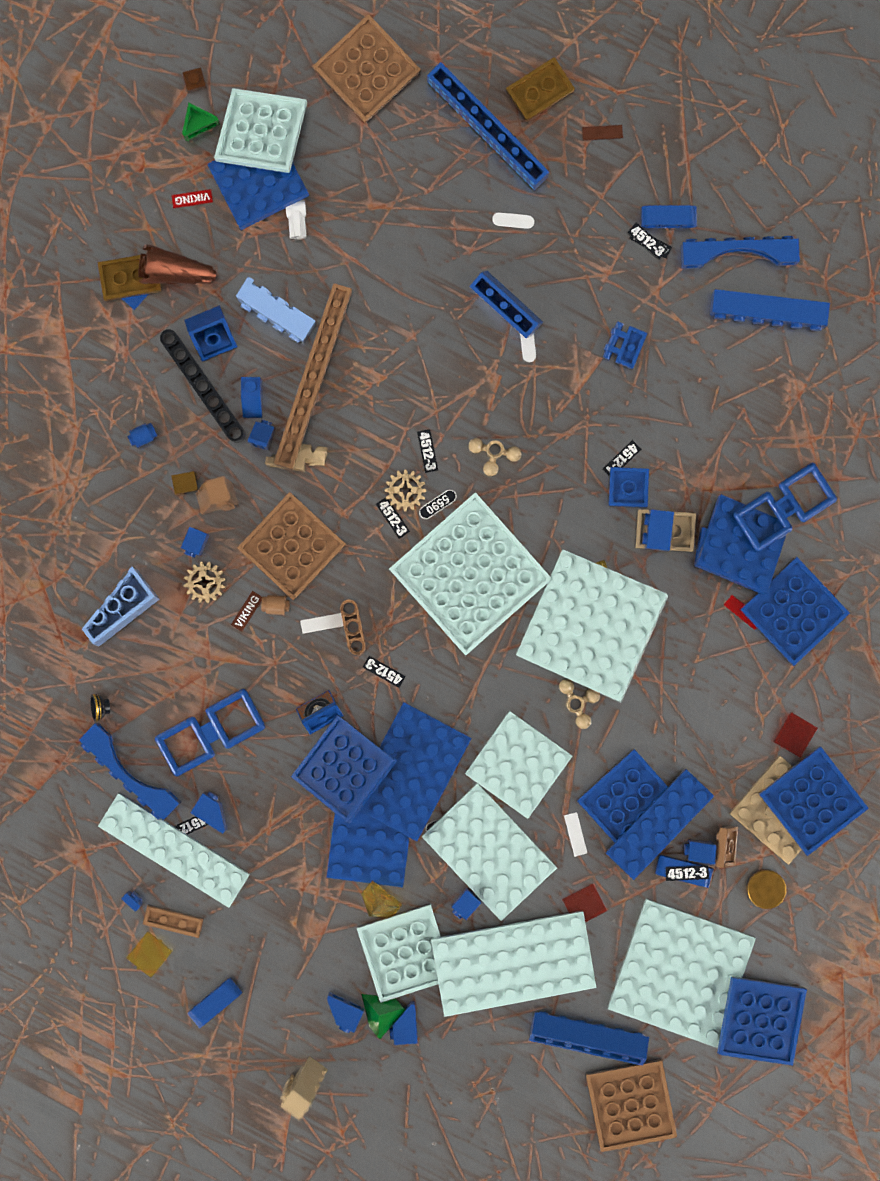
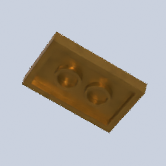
(540, 89)
(121, 279)

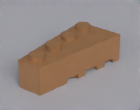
(216, 495)

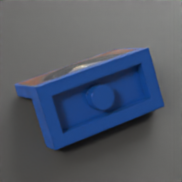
(318, 712)

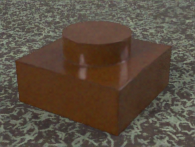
(194, 80)

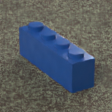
(506, 304)

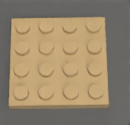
(760, 820)

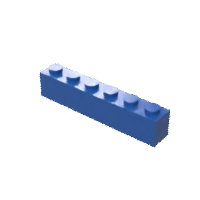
(769, 309)
(589, 1038)

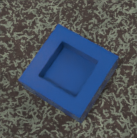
(133, 900)

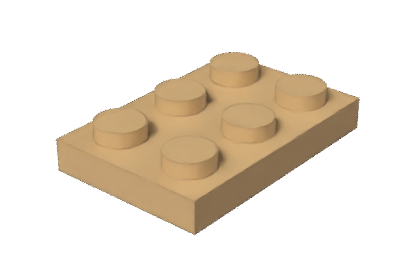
(682, 531)

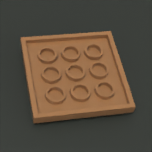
(366, 68)
(291, 546)
(631, 1105)

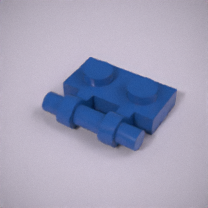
(630, 347)

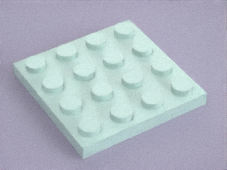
(260, 130)
(518, 764)
(401, 952)

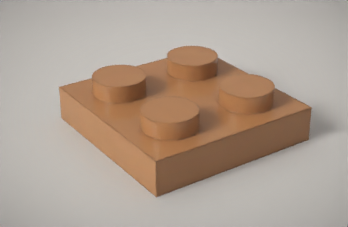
(727, 846)

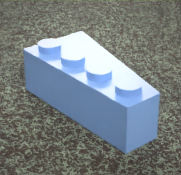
(275, 310)
(120, 608)

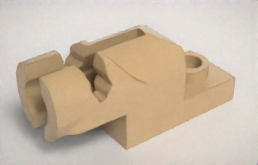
(304, 456)

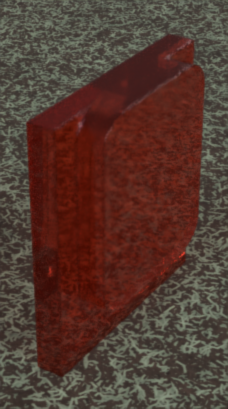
(795, 734)
(586, 901)

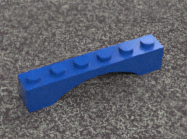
(779, 251)
(100, 743)

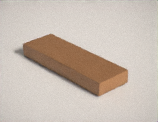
(173, 921)

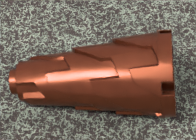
(172, 268)

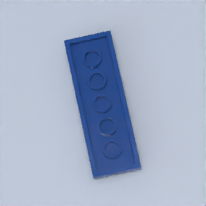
(659, 824)

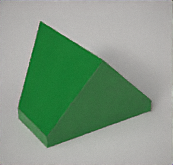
(198, 121)
(381, 1015)

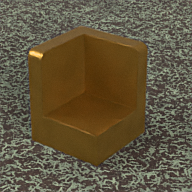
(184, 483)

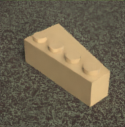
(302, 1088)

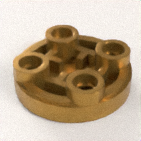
(766, 889)

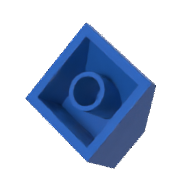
(210, 333)

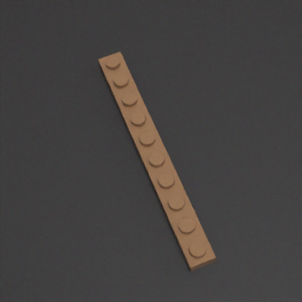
(313, 376)

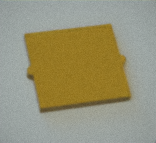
(149, 954)

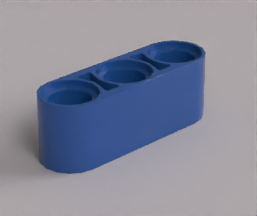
(669, 216)
(666, 861)
(214, 1002)

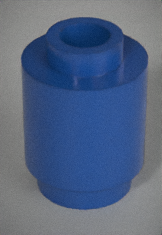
(142, 435)

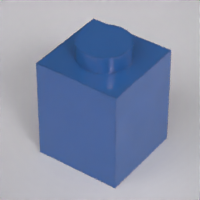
(194, 542)
(465, 904)

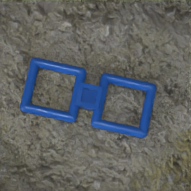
(785, 507)
(210, 732)

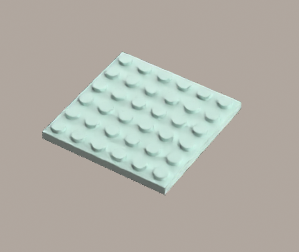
(470, 573)
(592, 625)
(680, 972)

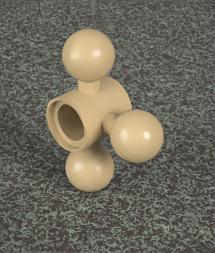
(491, 468)
(583, 720)

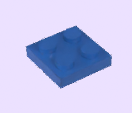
(628, 487)

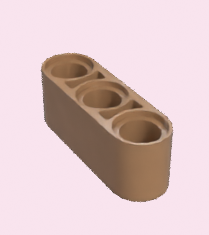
(353, 617)

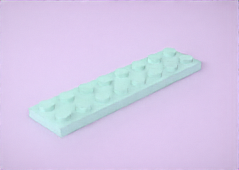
(174, 850)

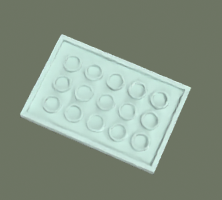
(489, 852)

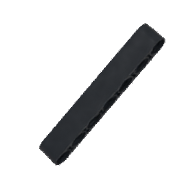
(196, 379)

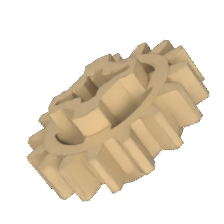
(414, 490)
(204, 573)

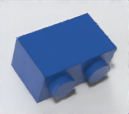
(659, 530)

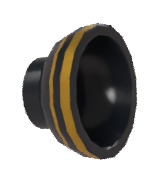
(99, 707)

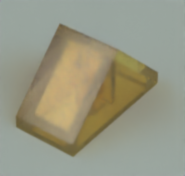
(379, 902)

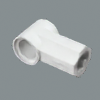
(296, 216)

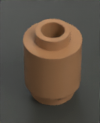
(275, 604)

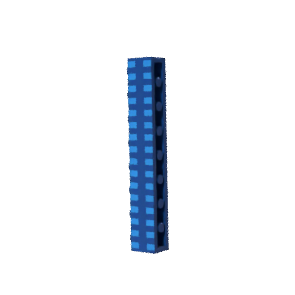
(487, 126)

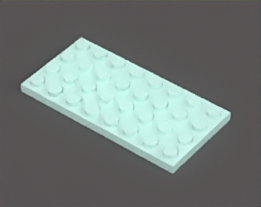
(513, 963)

